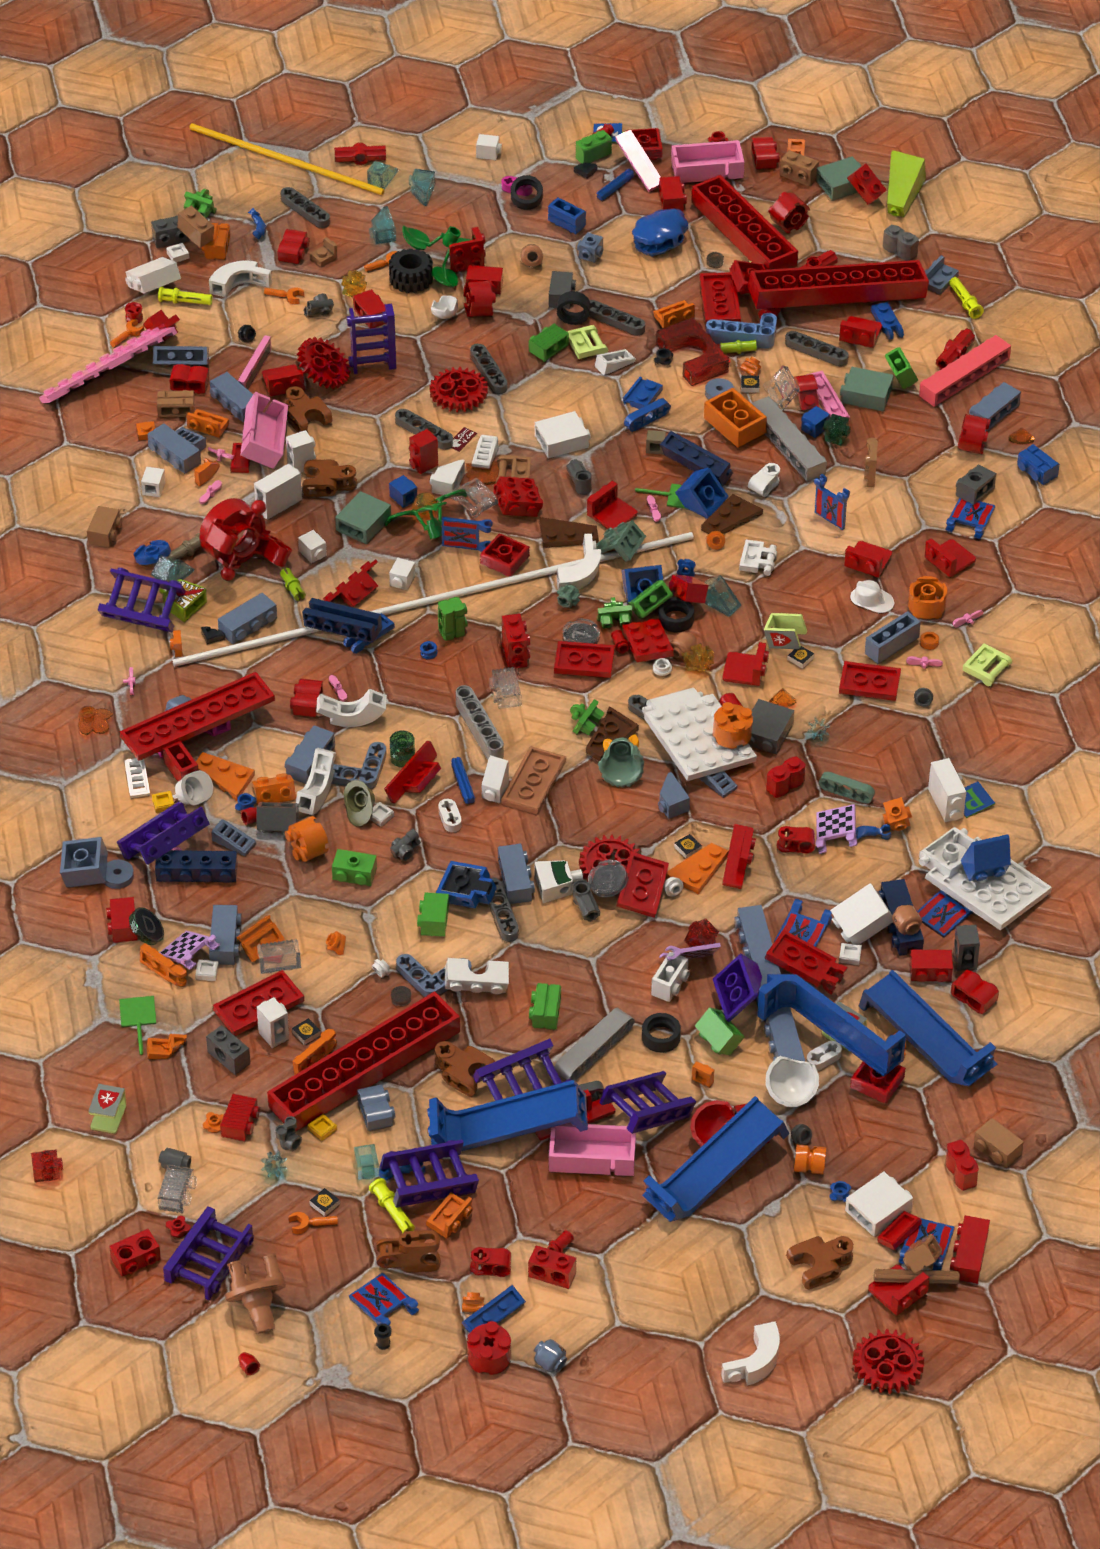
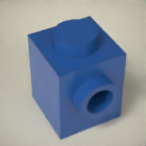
(814, 421)
(403, 491)

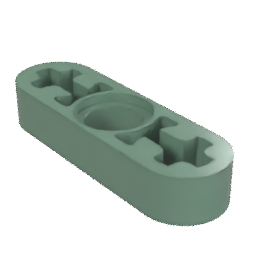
(830, 780)

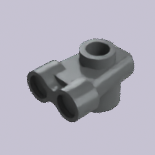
(319, 304)
(404, 847)
(287, 1135)

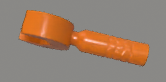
(378, 264)
(290, 294)
(131, 330)
(305, 1221)

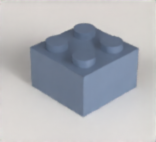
(83, 862)

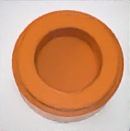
(929, 640)

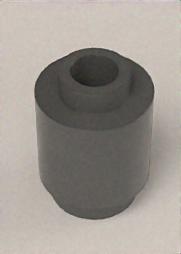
(175, 1158)

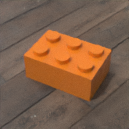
(735, 417)

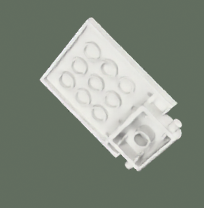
(685, 730)
(993, 899)

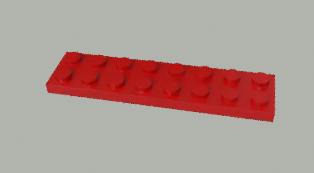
(197, 715)

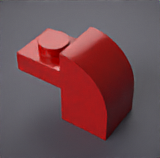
(161, 321)
(808, 391)

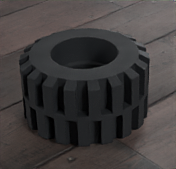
(410, 270)

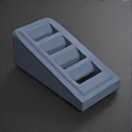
(194, 438)
(725, 779)
(224, 829)

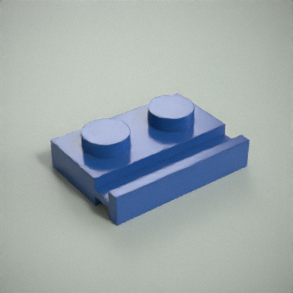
(642, 393)

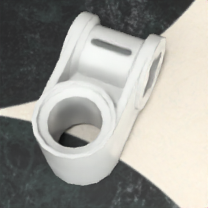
(765, 479)

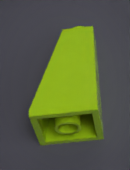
(905, 181)

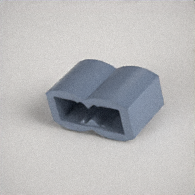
(375, 1107)

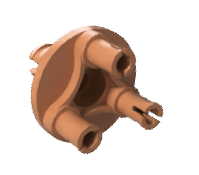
(256, 1294)

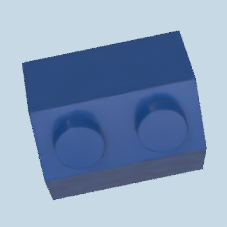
(702, 493)
(639, 579)
(987, 858)

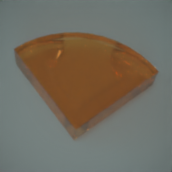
(1021, 437)
(783, 699)

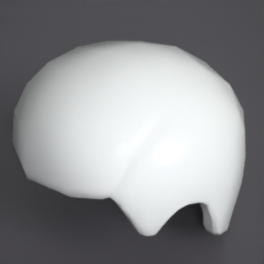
(445, 308)

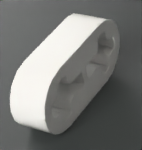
(453, 814)
(824, 1056)

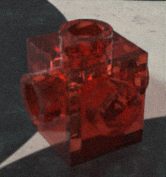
(701, 933)
(46, 1165)

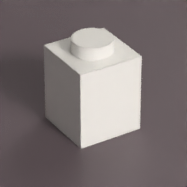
(488, 147)
(153, 481)
(312, 546)
(402, 573)

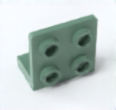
(623, 538)

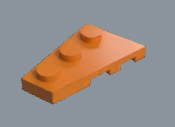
(226, 774)
(699, 867)

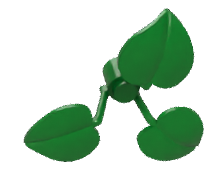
(420, 241)
(433, 526)

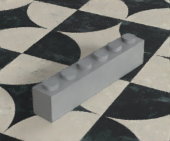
(791, 441)

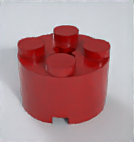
(789, 212)
(479, 298)
(973, 434)
(489, 1348)

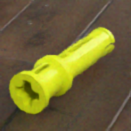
(175, 296)
(968, 301)
(385, 1199)

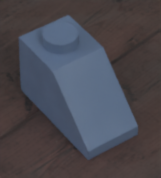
(673, 798)

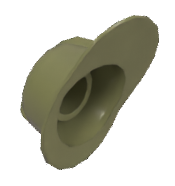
(359, 802)

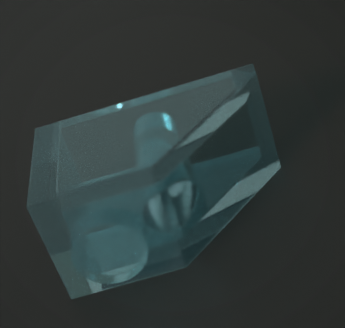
(380, 174)
(422, 185)
(383, 227)
(171, 569)
(721, 596)

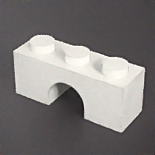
(459, 977)

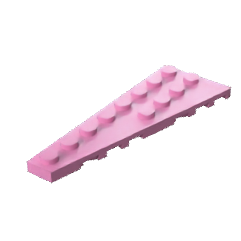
(107, 361)

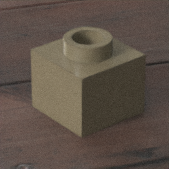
(653, 441)

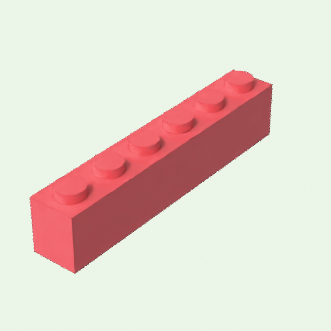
(964, 370)

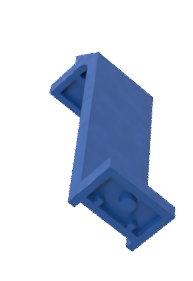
(796, 993)
(928, 1031)
(509, 1116)
(715, 1161)

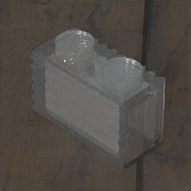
(506, 688)
(279, 956)
(176, 1189)

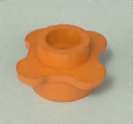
(210, 1125)

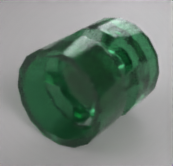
(401, 747)

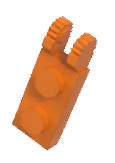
(163, 966)
(316, 1051)

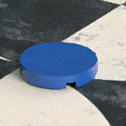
(150, 554)

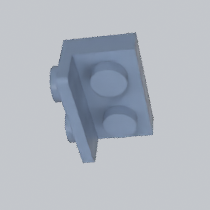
(940, 275)

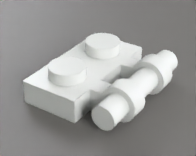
(752, 554)

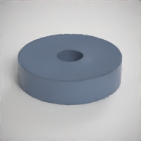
(716, 387)
(124, 871)

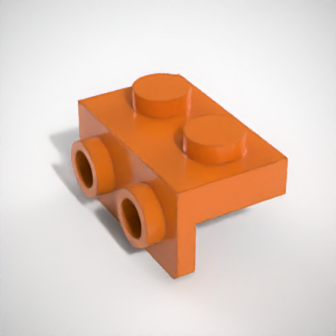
(674, 313)
(207, 423)
(274, 789)
(449, 1215)

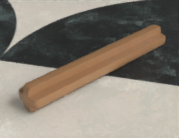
(906, 1276)

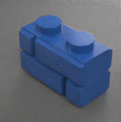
(566, 215)
(1038, 464)

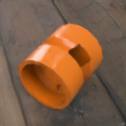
(810, 1159)

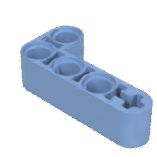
(730, 331)

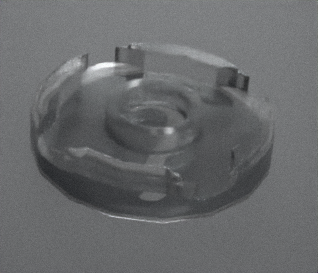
(581, 631)
(608, 878)

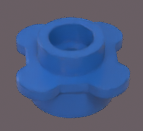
(688, 564)
(245, 801)
(839, 1186)

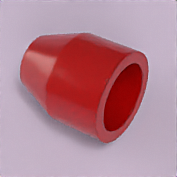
(249, 815)
(248, 1363)

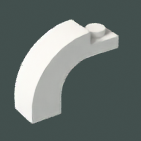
(238, 273)
(584, 572)
(353, 713)
(319, 782)
(759, 1363)

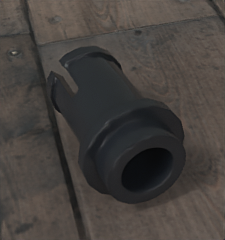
(383, 1335)

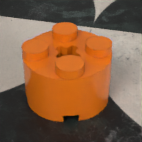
(927, 598)
(732, 725)
(307, 839)

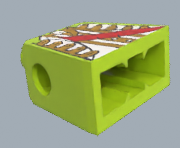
(186, 604)

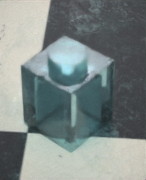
(366, 1162)

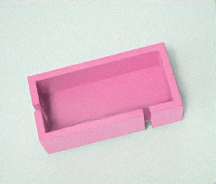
(707, 160)
(264, 432)
(593, 1150)

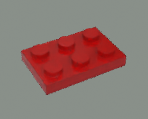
(648, 640)
(584, 659)
(870, 680)
(644, 884)

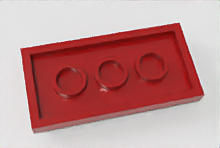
(719, 297)
(240, 1009)

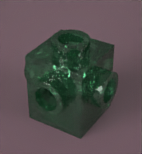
(836, 429)

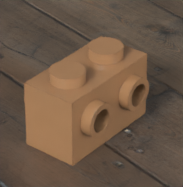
(798, 168)

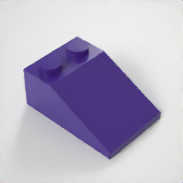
(737, 985)

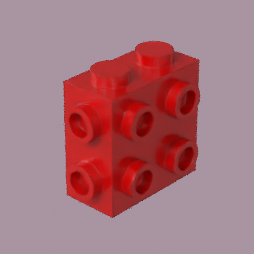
(518, 496)
(515, 641)

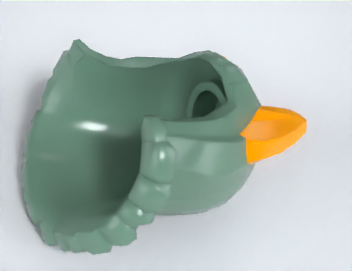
(621, 761)

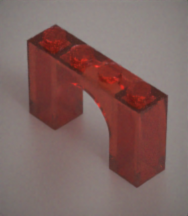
(692, 335)

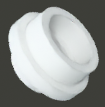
(662, 667)
(673, 886)
(381, 968)

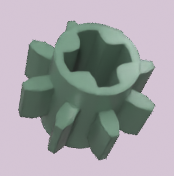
(568, 596)

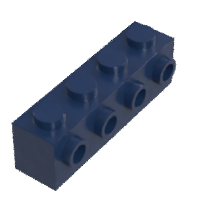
(197, 866)

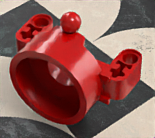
(221, 531)

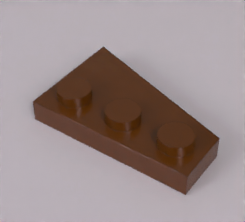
(729, 514)
(565, 533)
(611, 727)

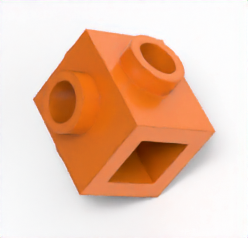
(897, 814)

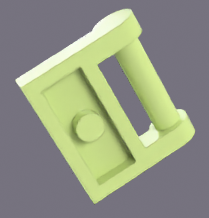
(582, 345)
(982, 660)

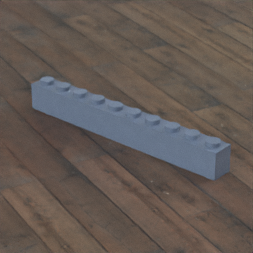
(757, 941)

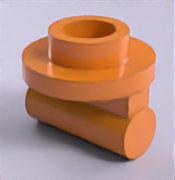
(751, 366)
(715, 540)
(336, 942)
(472, 1302)

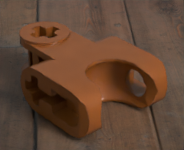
(303, 409)
(327, 478)
(460, 1065)
(410, 1251)
(823, 1257)

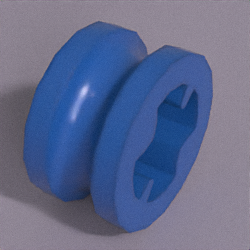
(432, 653)

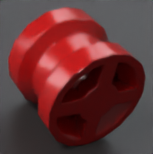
(134, 311)

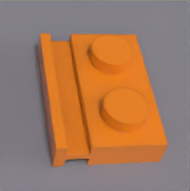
(260, 933)

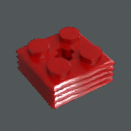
(650, 142)
(741, 272)
(504, 555)
(873, 1084)

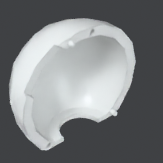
(791, 1081)

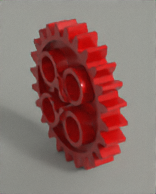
(323, 363)
(458, 389)
(594, 853)
(888, 1361)

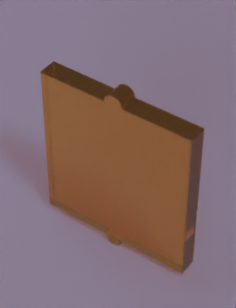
(484, 475)

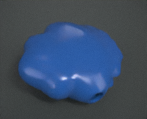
(660, 231)

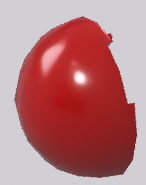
(709, 1120)

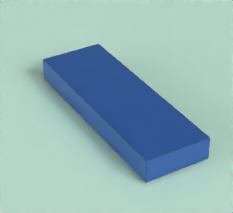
(496, 1309)

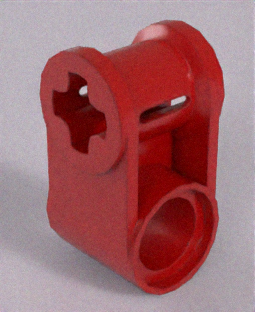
(798, 839)
(493, 1261)

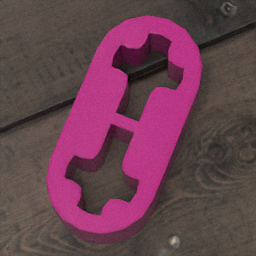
(507, 181)

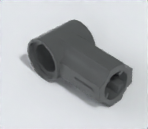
(580, 477)
(585, 901)

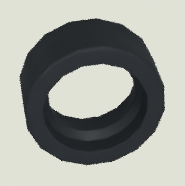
(526, 204)
(572, 318)
(676, 625)
(661, 1020)

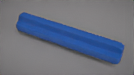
(615, 184)
(463, 780)

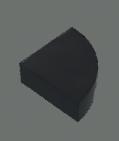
(585, 169)
(212, 635)

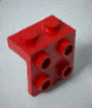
(468, 252)
(860, 331)
(281, 378)
(608, 508)
(949, 556)
(867, 558)
(746, 668)
(899, 1295)

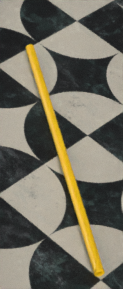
(287, 159)

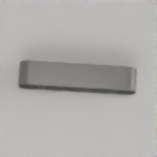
(479, 722)
(594, 1044)

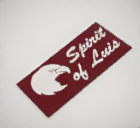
(462, 439)

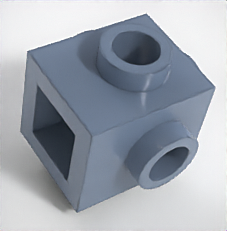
(590, 247)

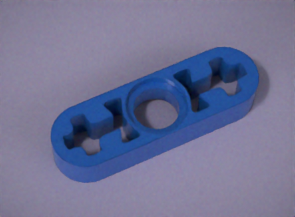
(639, 419)

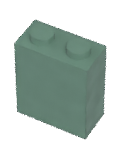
(834, 179)
(867, 388)
(363, 517)

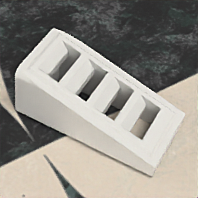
(612, 361)
(485, 449)
(135, 767)

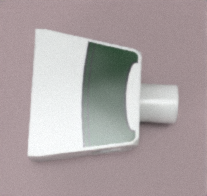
(555, 879)

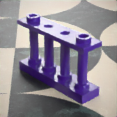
(387, 330)
(145, 617)
(163, 833)
(522, 1058)
(648, 1116)
(429, 1191)
(197, 1237)

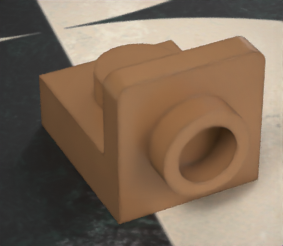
(325, 254)

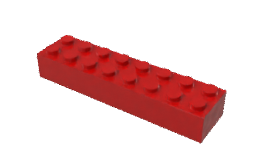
(743, 224)

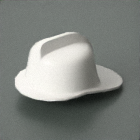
(870, 596)
(194, 788)

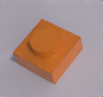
(143, 429)
(176, 643)
(703, 1074)

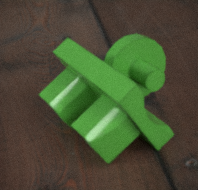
(200, 200)
(613, 611)
(583, 715)

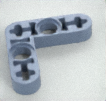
(366, 772)
(427, 980)

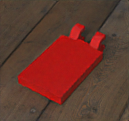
(806, 961)

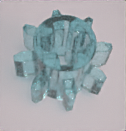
(813, 726)
(279, 1163)

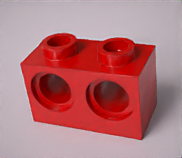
(138, 1250)
(552, 1267)

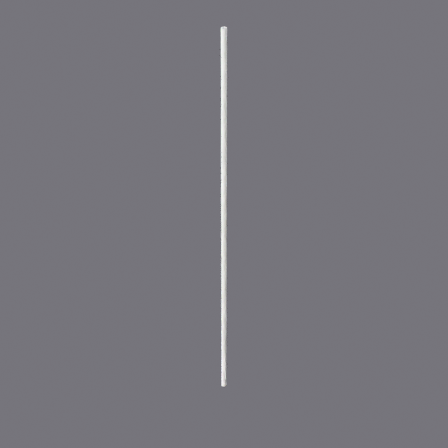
(424, 601)

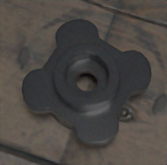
(663, 356)

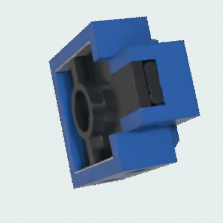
(467, 884)

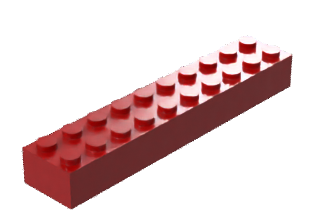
(838, 284)
(364, 1061)

